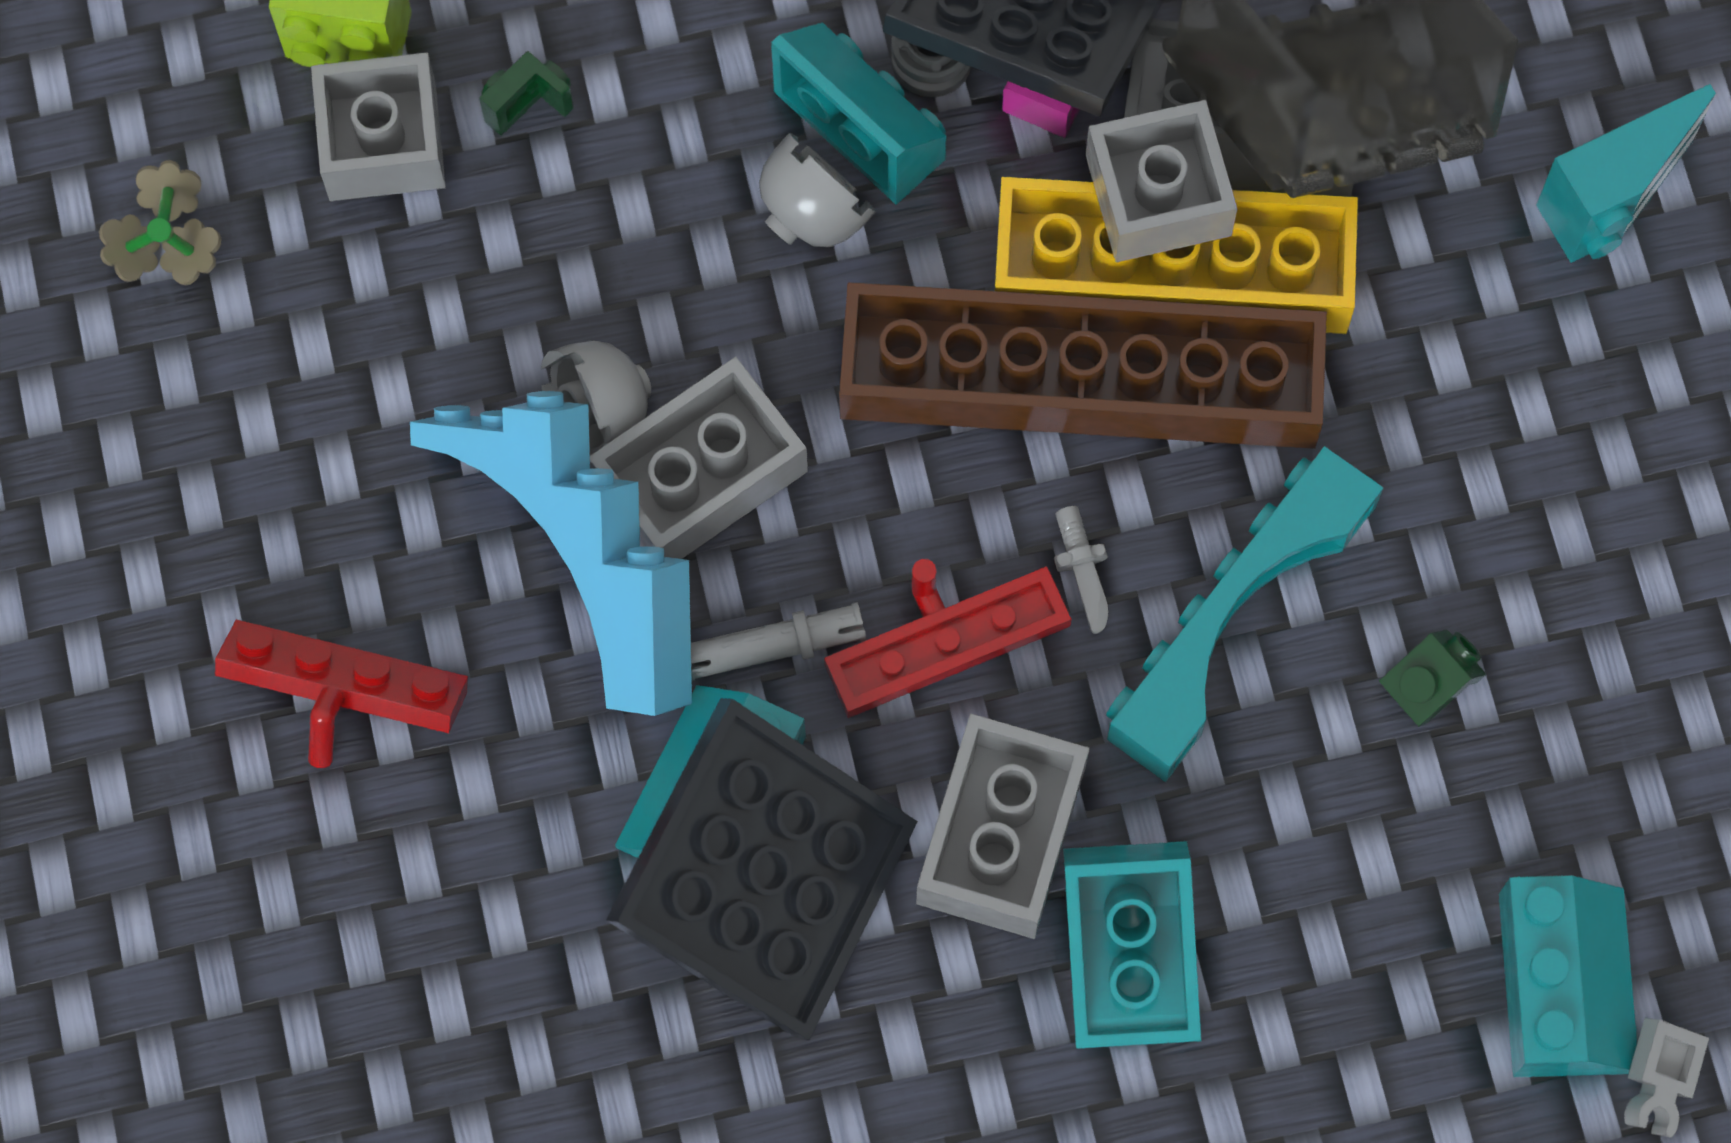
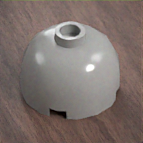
(809, 197)
(604, 380)

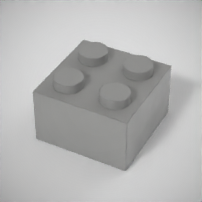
(378, 127)
(1160, 181)

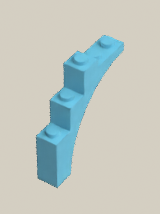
(630, 591)

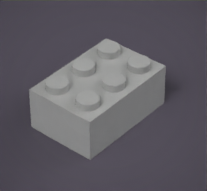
(705, 459)
(1002, 826)

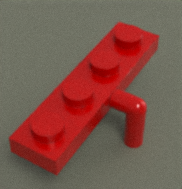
(945, 638)
(339, 678)

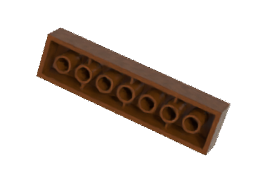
(1083, 365)

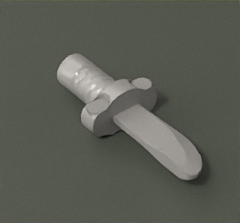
(1081, 560)

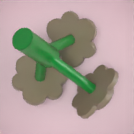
(187, 248)

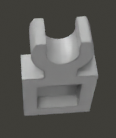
(1668, 1067)

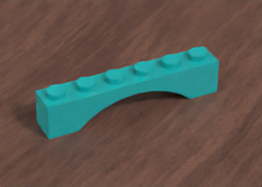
(1314, 520)

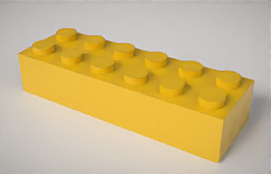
(1278, 256)

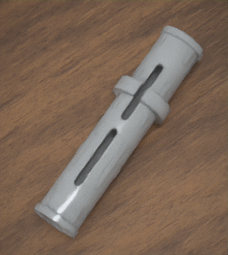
(777, 641)

